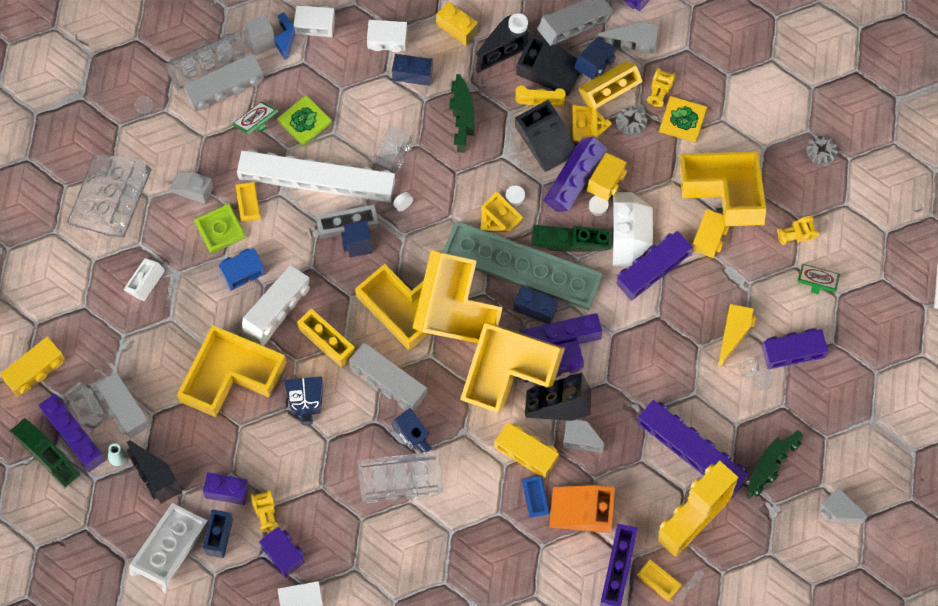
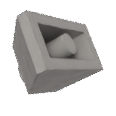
(192, 186)
(582, 437)
(841, 509)

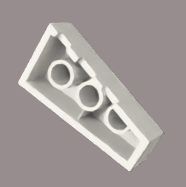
(274, 306)

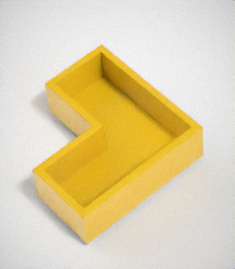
(730, 176)
(445, 301)
(392, 305)
(502, 356)
(225, 361)
(703, 504)

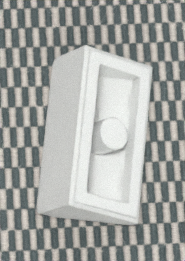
(144, 279)

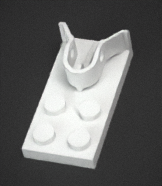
(168, 545)

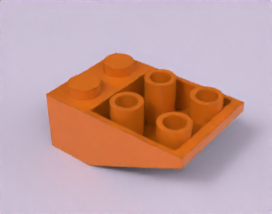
(583, 508)

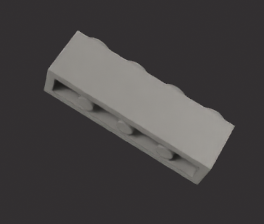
(573, 20)
(224, 83)
(388, 377)

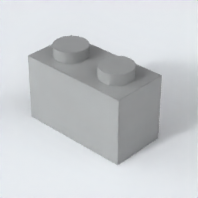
(259, 35)

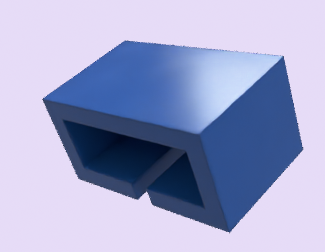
(241, 266)

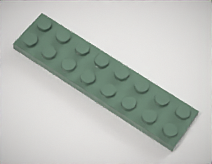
(525, 265)

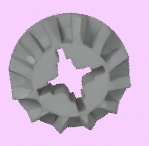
(635, 127)
(822, 158)

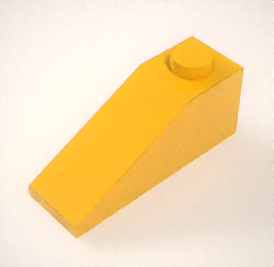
(736, 329)

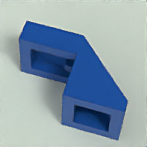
(285, 39)

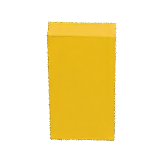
(247, 202)
(659, 580)

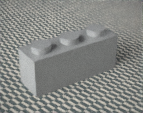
(333, 223)
(122, 406)

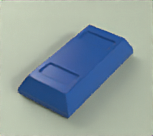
(535, 496)

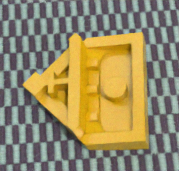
(586, 123)
(499, 215)

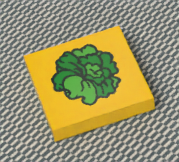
(683, 119)

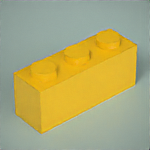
(610, 84)
(326, 338)
(32, 367)
(526, 449)

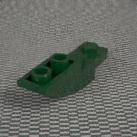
(463, 111)
(571, 240)
(45, 451)
(767, 468)

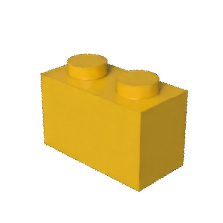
(457, 23)
(607, 176)
(710, 233)

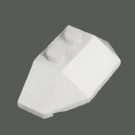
(631, 228)

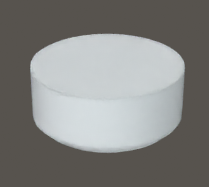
(518, 23)
(515, 195)
(403, 201)
(598, 206)

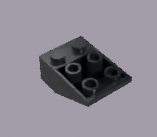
(547, 65)
(545, 135)
(565, 400)
(151, 469)

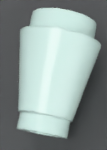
(117, 458)

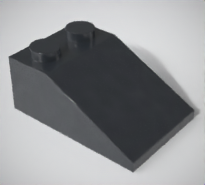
(500, 46)

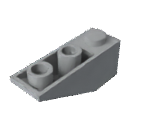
(635, 37)

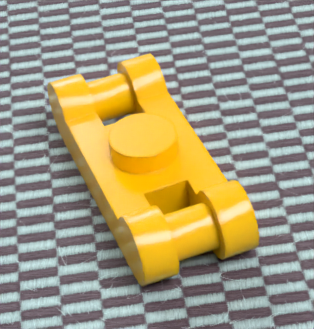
(537, 96)

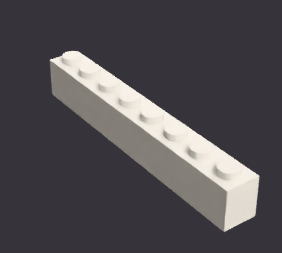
(316, 176)

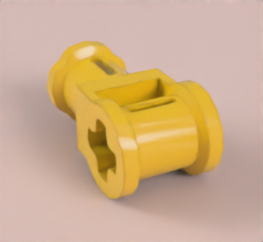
(661, 84)
(800, 231)
(264, 507)

